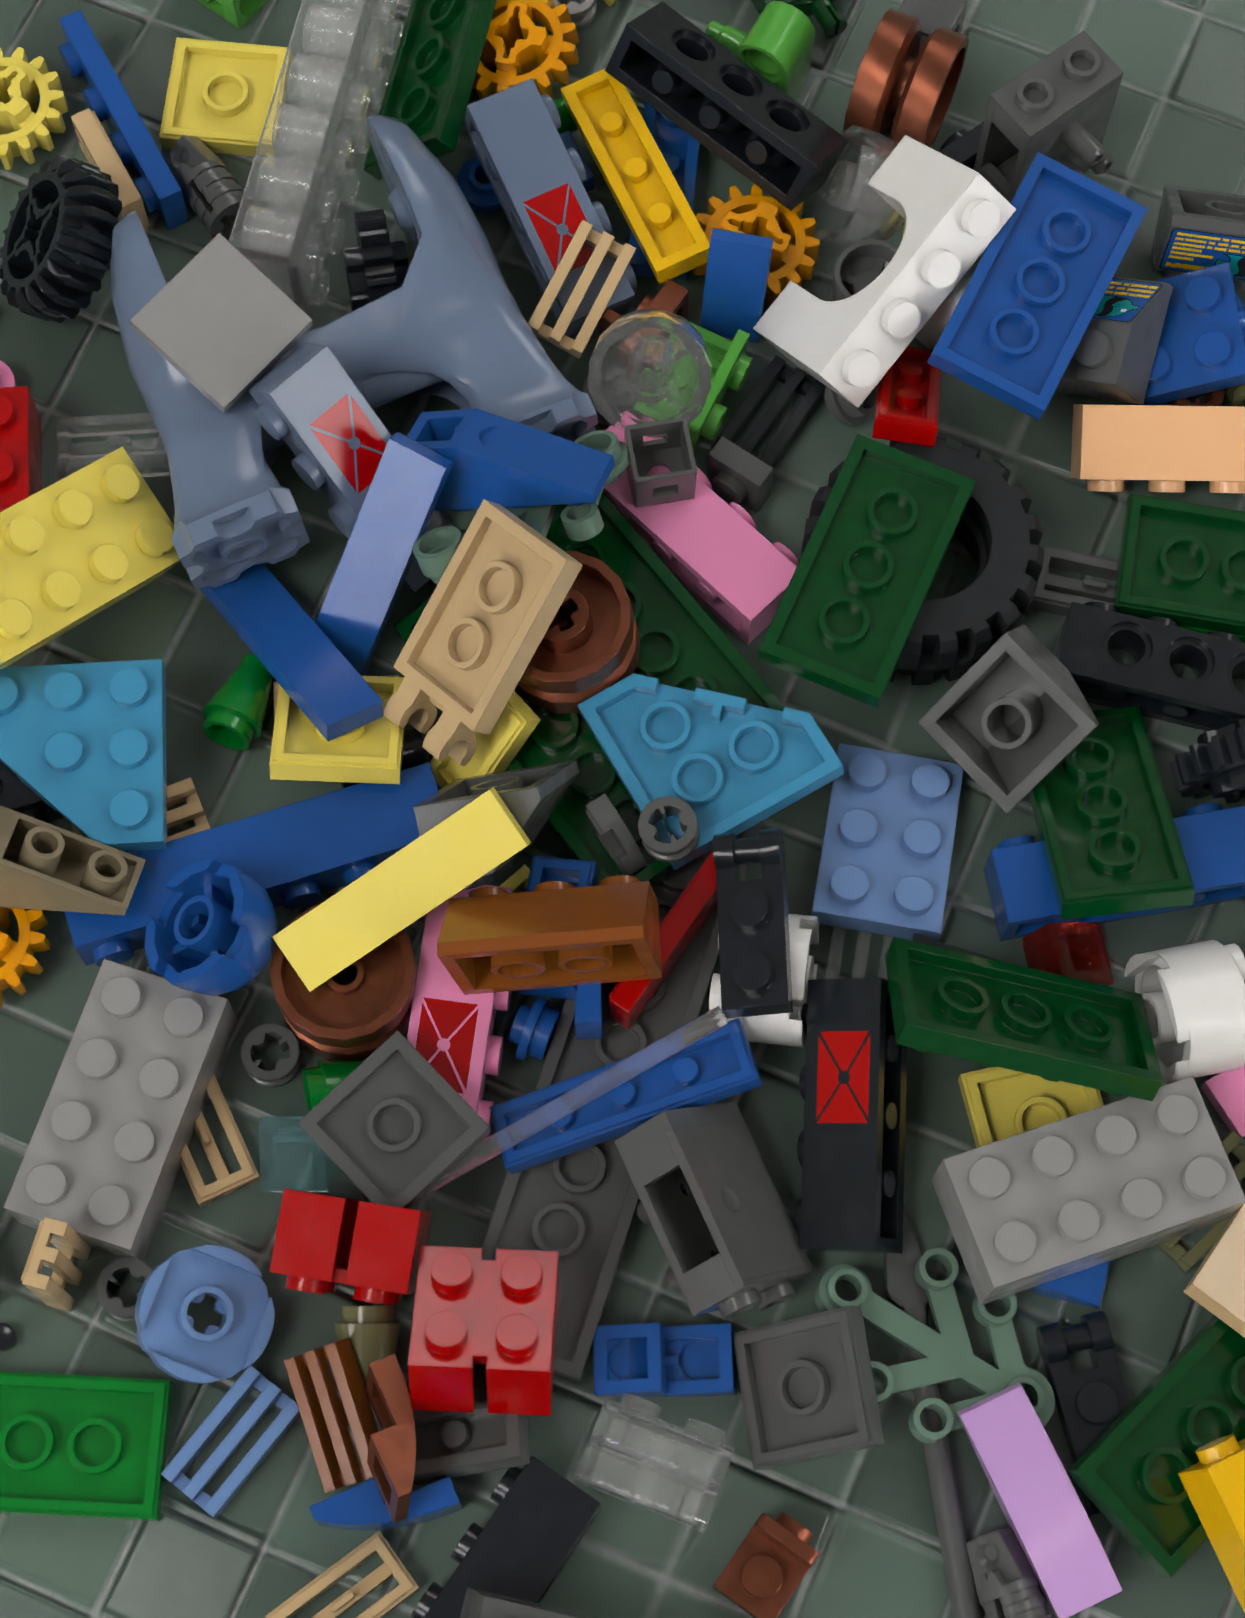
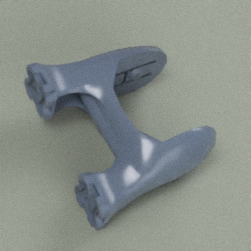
(439, 334)

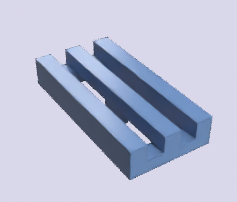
(211, 1426)

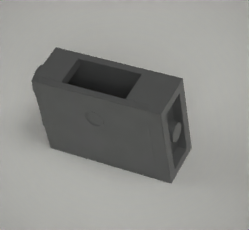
(1050, 109)
(714, 1210)

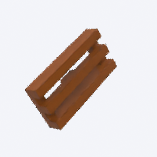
(328, 1417)

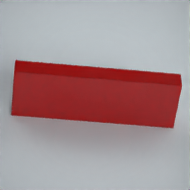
(909, 400)
(676, 934)

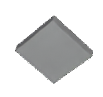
(221, 323)

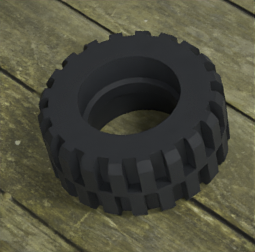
(1007, 562)

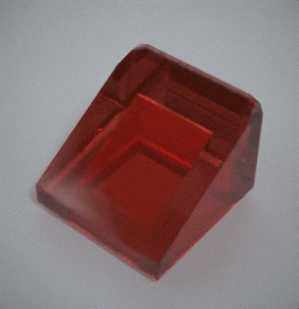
(1069, 951)

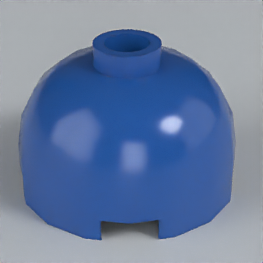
(212, 929)

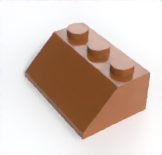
(552, 936)

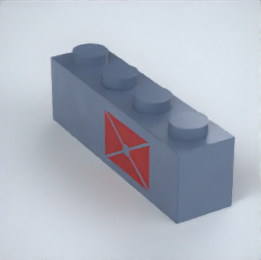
(542, 191)
(331, 433)

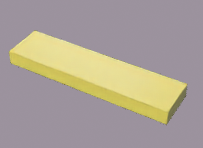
(402, 889)

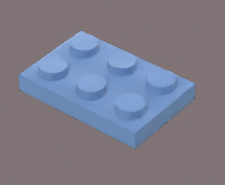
(888, 843)

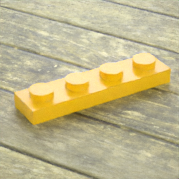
(637, 175)

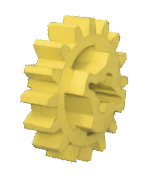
(19, 125)

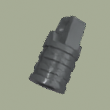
(206, 184)
(1004, 1577)

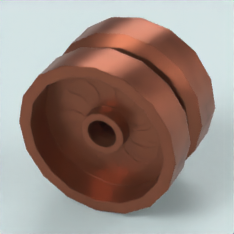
(900, 84)
(587, 643)
(354, 1017)

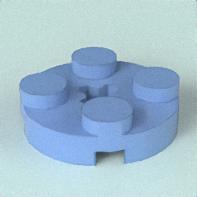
(168, 1331)

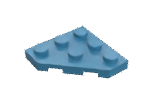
(92, 745)
(709, 750)

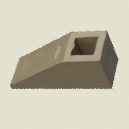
(62, 870)

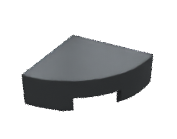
(617, 843)

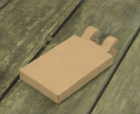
(479, 631)

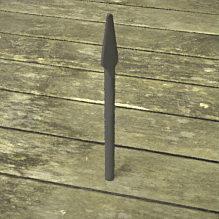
(911, 1298)

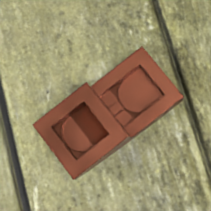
(394, 1447)

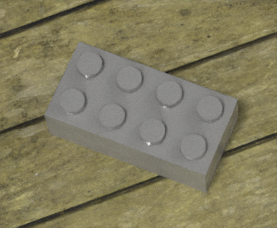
(122, 1110)
(1086, 1190)

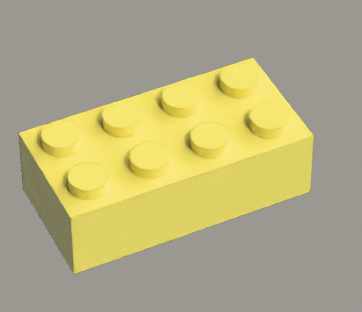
(78, 552)

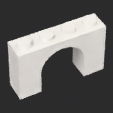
(948, 225)

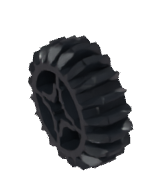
(59, 239)

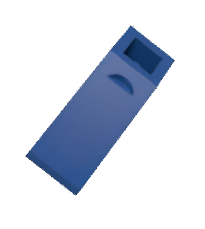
(509, 462)

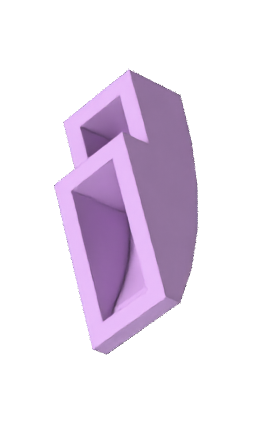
(1039, 1501)

